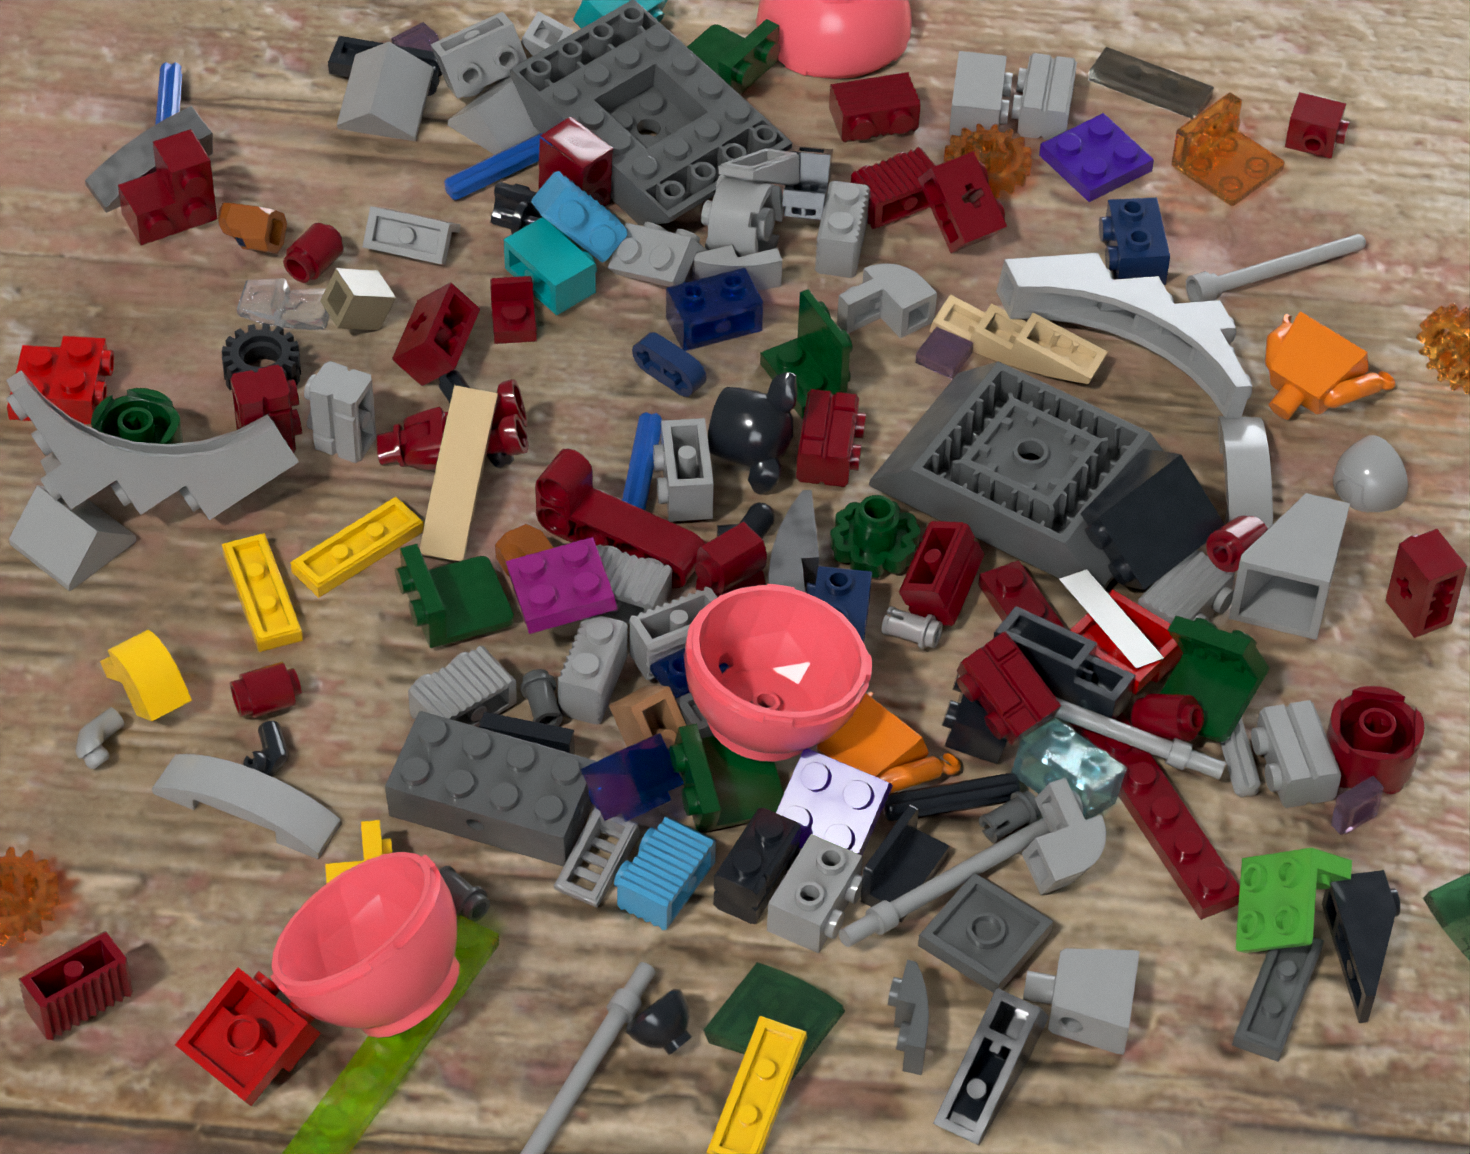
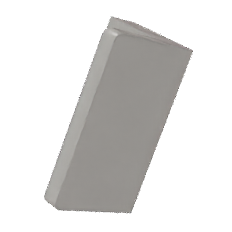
(409, 234)

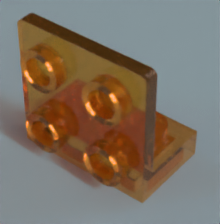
(1221, 156)

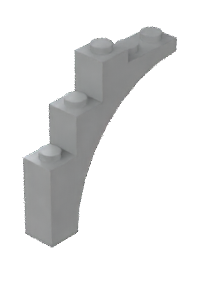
(1139, 309)
(206, 472)

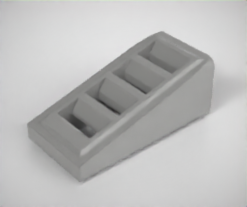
(764, 166)
(626, 832)

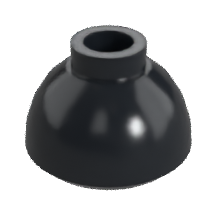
(662, 1023)

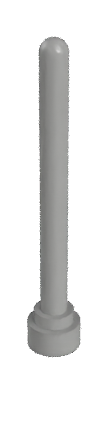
(1210, 286)

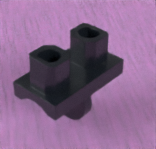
(514, 207)

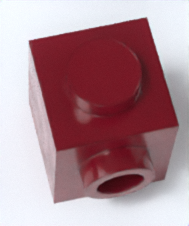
(1316, 125)

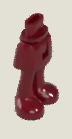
(420, 437)

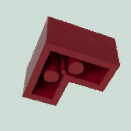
(175, 195)

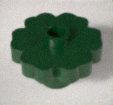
(875, 536)

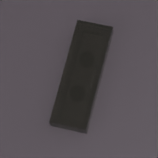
(1150, 83)

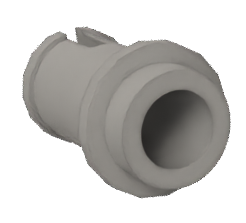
(912, 627)

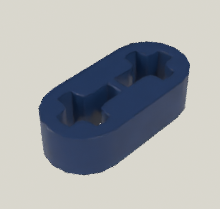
(669, 364)

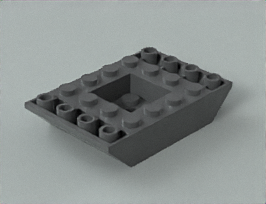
(635, 77)
(969, 469)

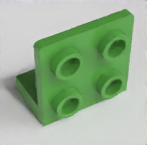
(1280, 897)

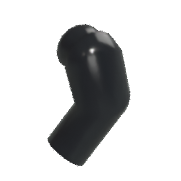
(758, 517)
(274, 750)

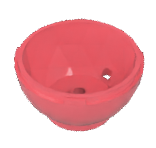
(838, 35)
(790, 671)
(372, 946)

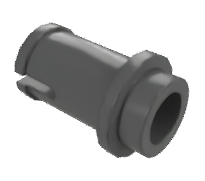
(539, 690)
(1010, 816)
(468, 900)

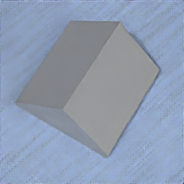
(386, 93)
(495, 118)
(66, 540)

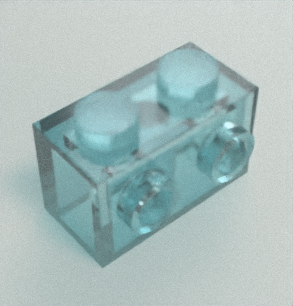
(1060, 752)

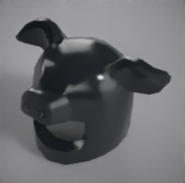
(755, 429)

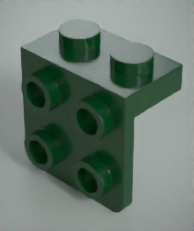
(738, 58)
(453, 598)
(1218, 671)
(720, 784)

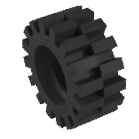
(261, 345)

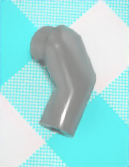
(93, 735)

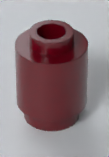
(313, 252)
(1232, 540)
(265, 690)
(1168, 716)

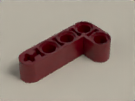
(577, 511)

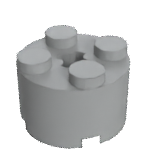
(743, 215)

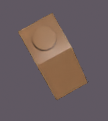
(648, 713)

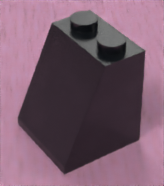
(1150, 518)

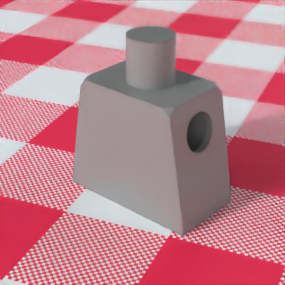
(1089, 996)

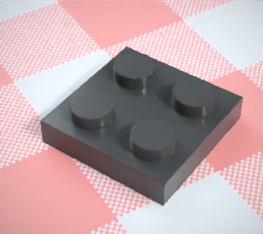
(985, 933)

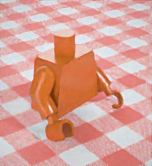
(1317, 368)
(885, 748)

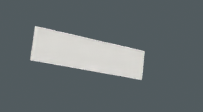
(1111, 618)

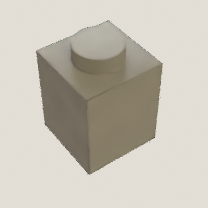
(357, 299)

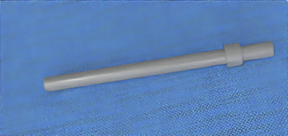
(1176, 752)
(886, 914)
(621, 1010)

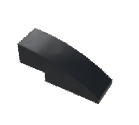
(1069, 664)

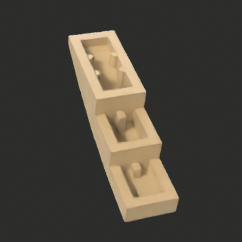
(1028, 345)
(458, 474)

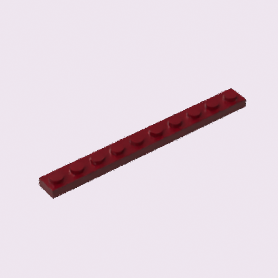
(1145, 788)

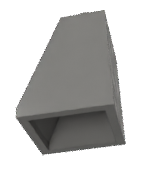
(1291, 568)

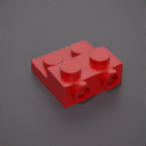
(69, 374)
(1150, 625)
(248, 1035)

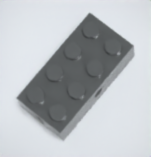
(490, 788)

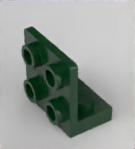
(817, 354)

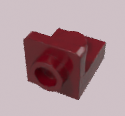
(513, 310)

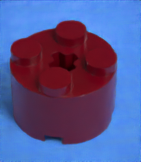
(1375, 737)

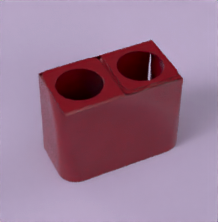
(590, 156)

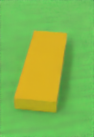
(357, 547)
(262, 592)
(758, 1089)

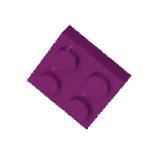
(561, 585)

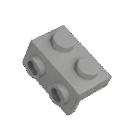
(655, 254)

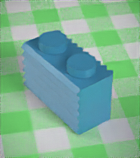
(579, 216)
(664, 872)

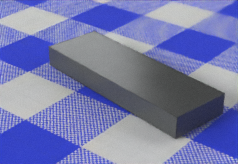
(1276, 999)

